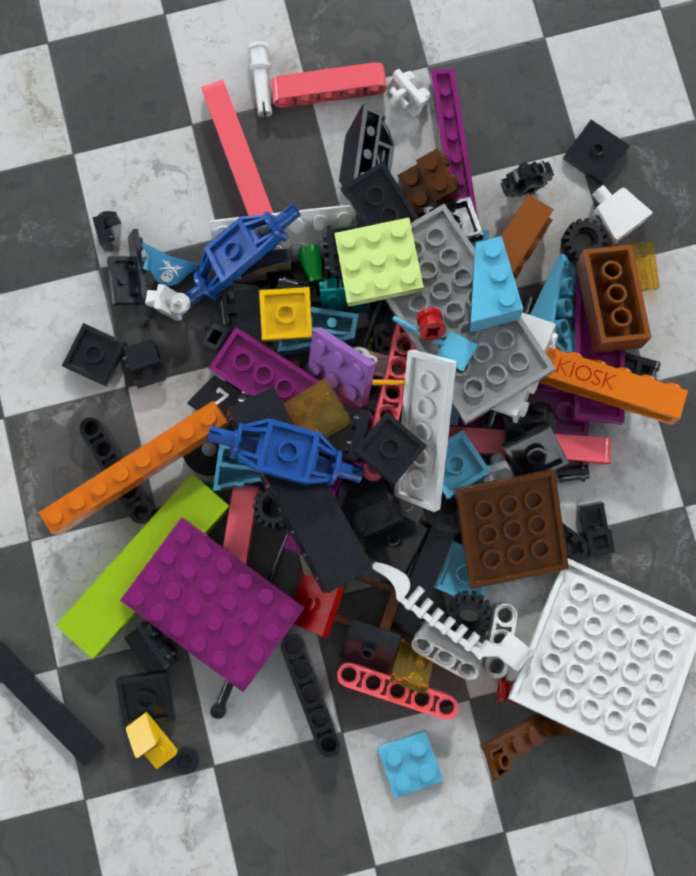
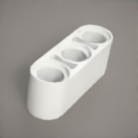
(496, 628)
(443, 651)

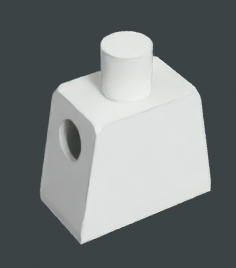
(618, 213)

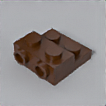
(429, 182)

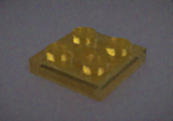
(318, 409)

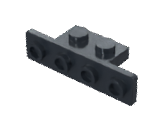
(128, 279)

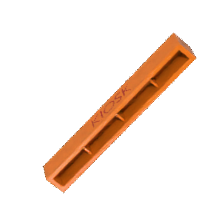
(615, 386)
(132, 470)

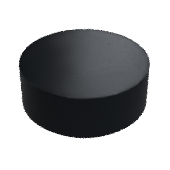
(185, 760)

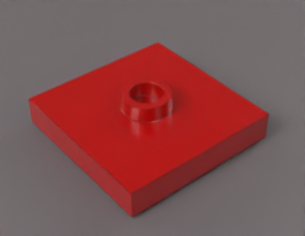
(319, 606)

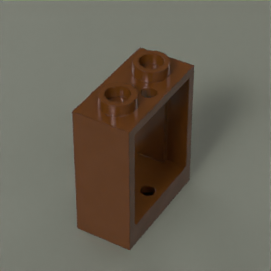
(390, 608)

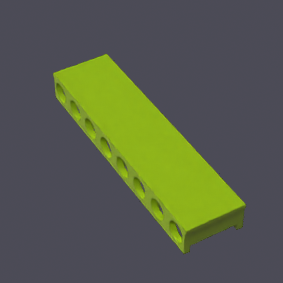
(99, 612)

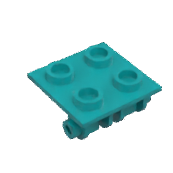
(335, 298)

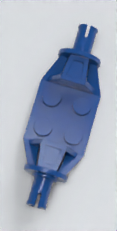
(238, 250)
(286, 452)

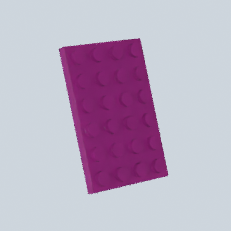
(212, 604)

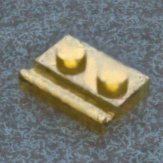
(646, 264)
(411, 668)

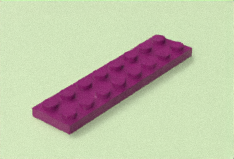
(256, 368)

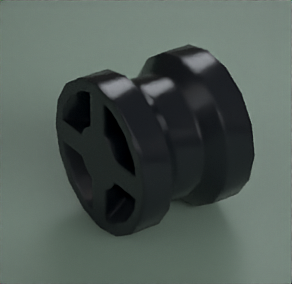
(385, 337)

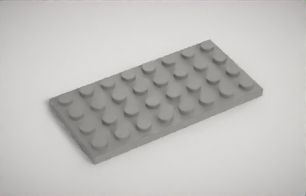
(506, 354)

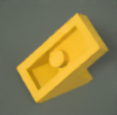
(150, 740)

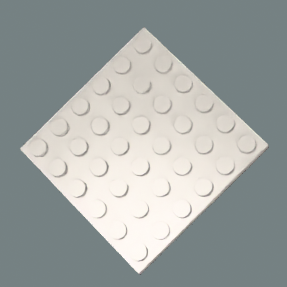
(607, 662)

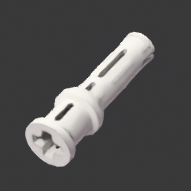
(260, 68)

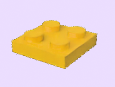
(285, 314)

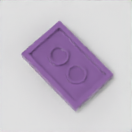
(342, 365)

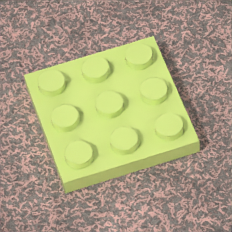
(379, 262)

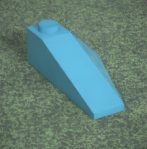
(556, 302)

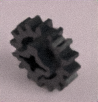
(527, 179)

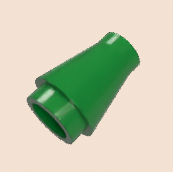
(311, 262)

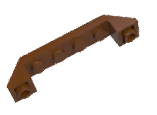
(517, 741)

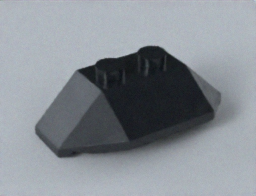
(366, 144)

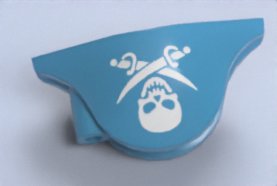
(166, 268)

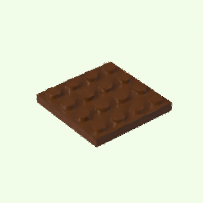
(511, 528)

